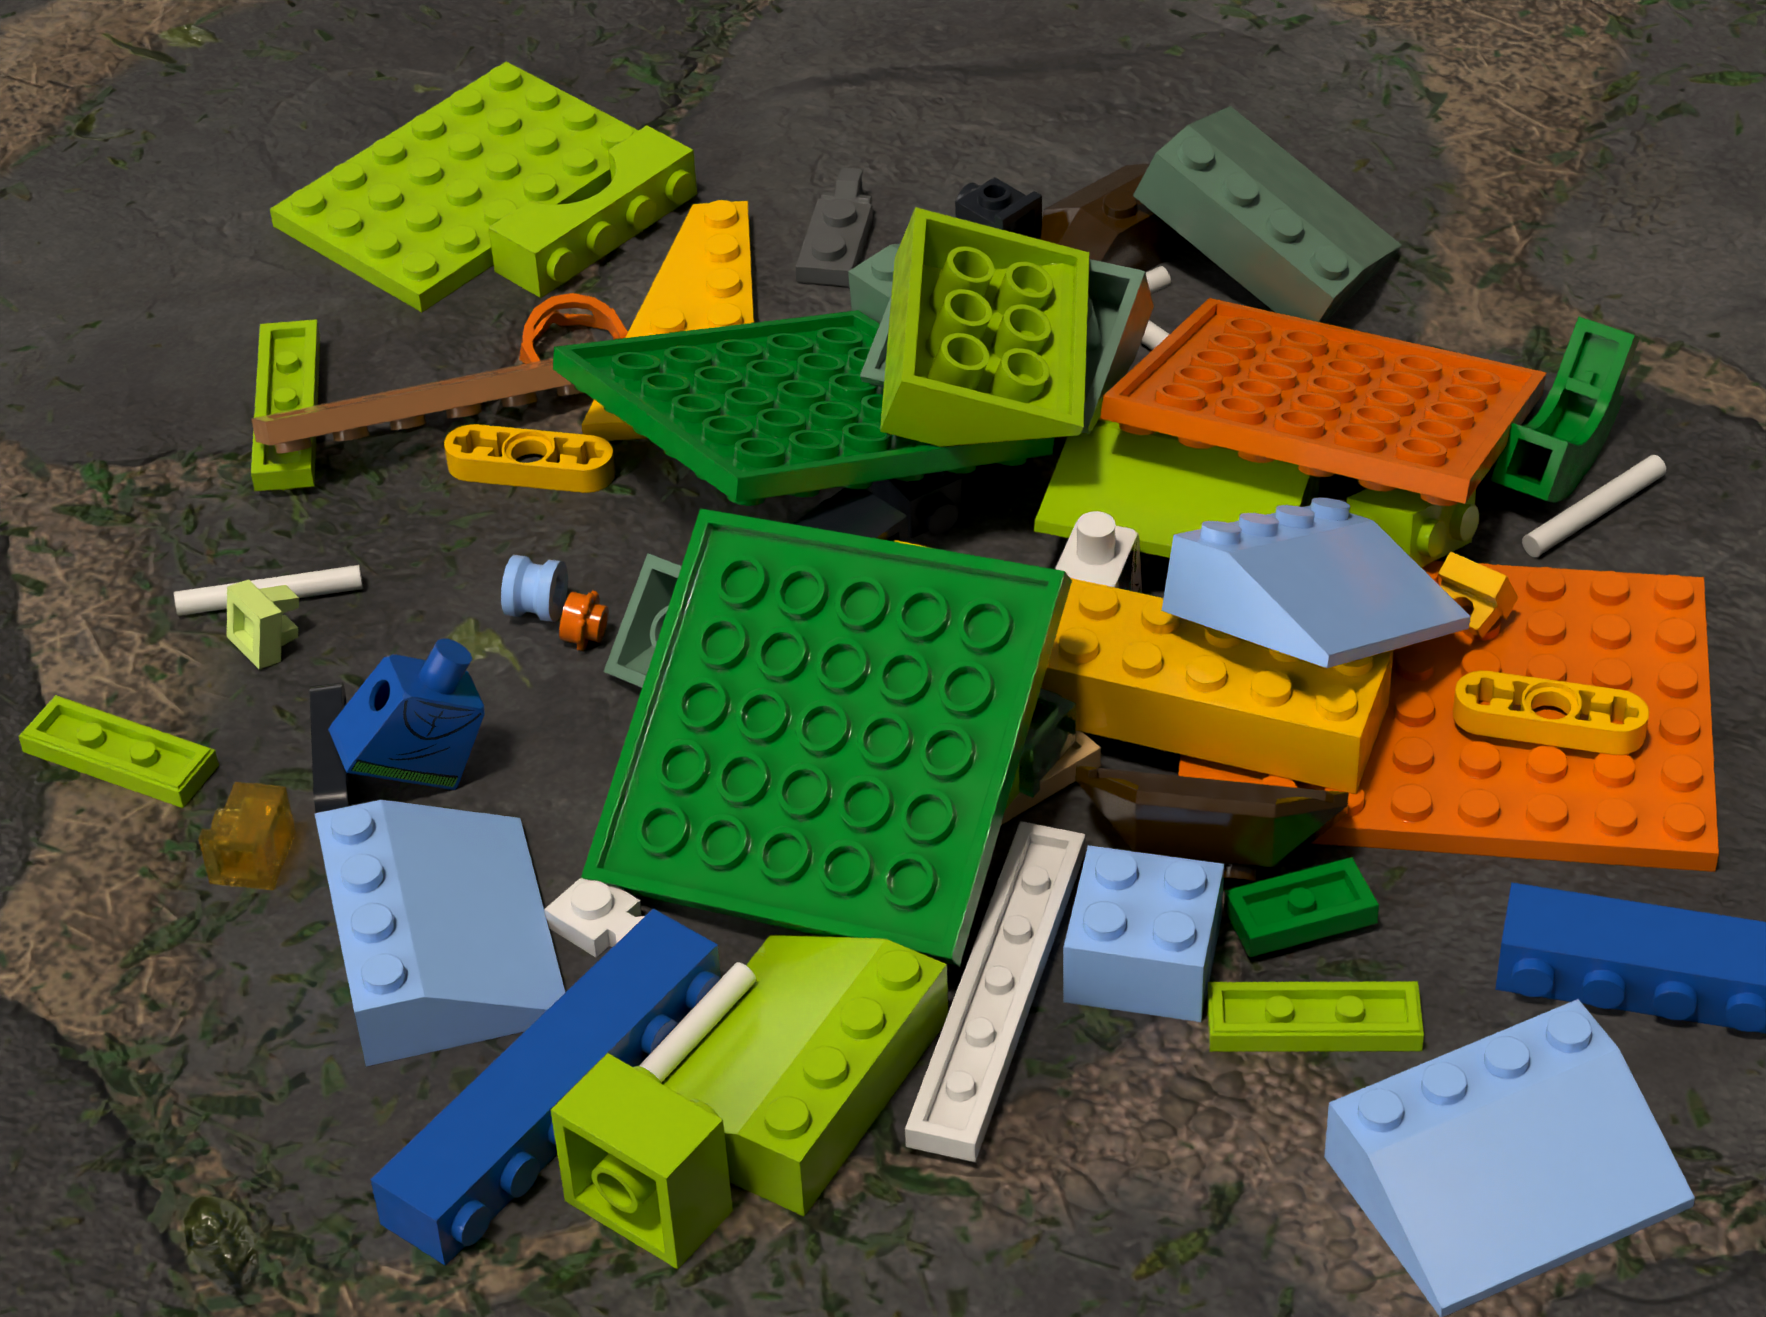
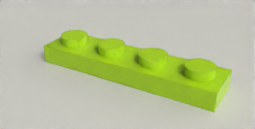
(285, 383)

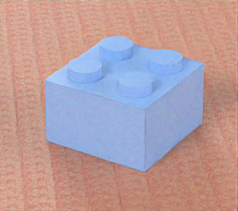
(1143, 933)

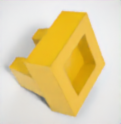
(1478, 587)

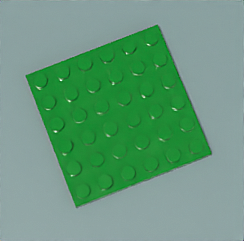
(768, 406)
(829, 732)

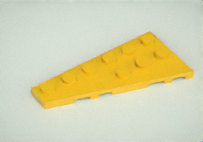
(697, 287)

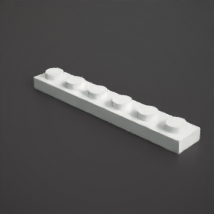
(995, 993)

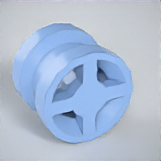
(534, 588)

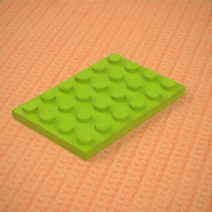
(422, 198)

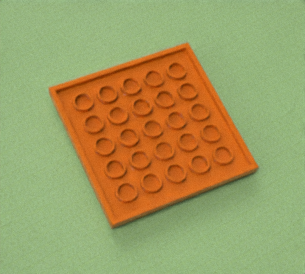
(1327, 400)

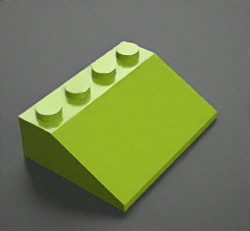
(984, 335)
(1162, 485)
(813, 1057)

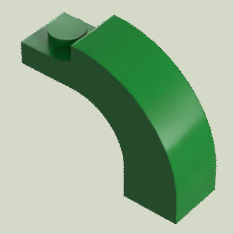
(1571, 427)

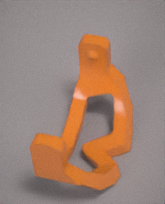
(548, 313)

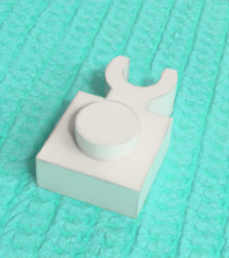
(593, 915)

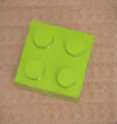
(643, 1159)

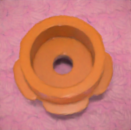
(583, 619)

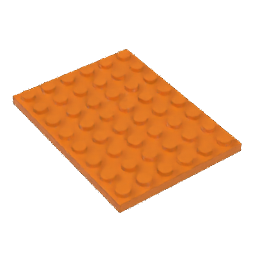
(1500, 797)

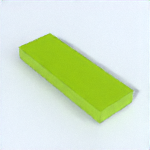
(119, 751)
(1314, 1016)

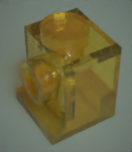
(249, 837)

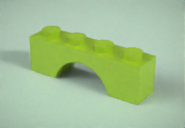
(551, 243)

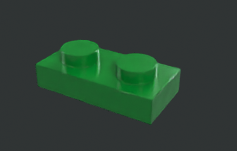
(1301, 907)

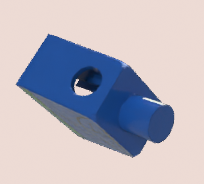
(412, 719)

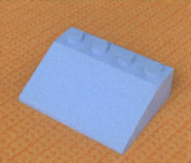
(1307, 584)
(436, 926)
(1506, 1157)

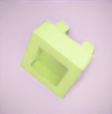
(258, 621)

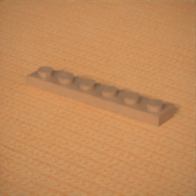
(406, 406)

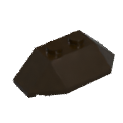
(1113, 223)
(1212, 820)

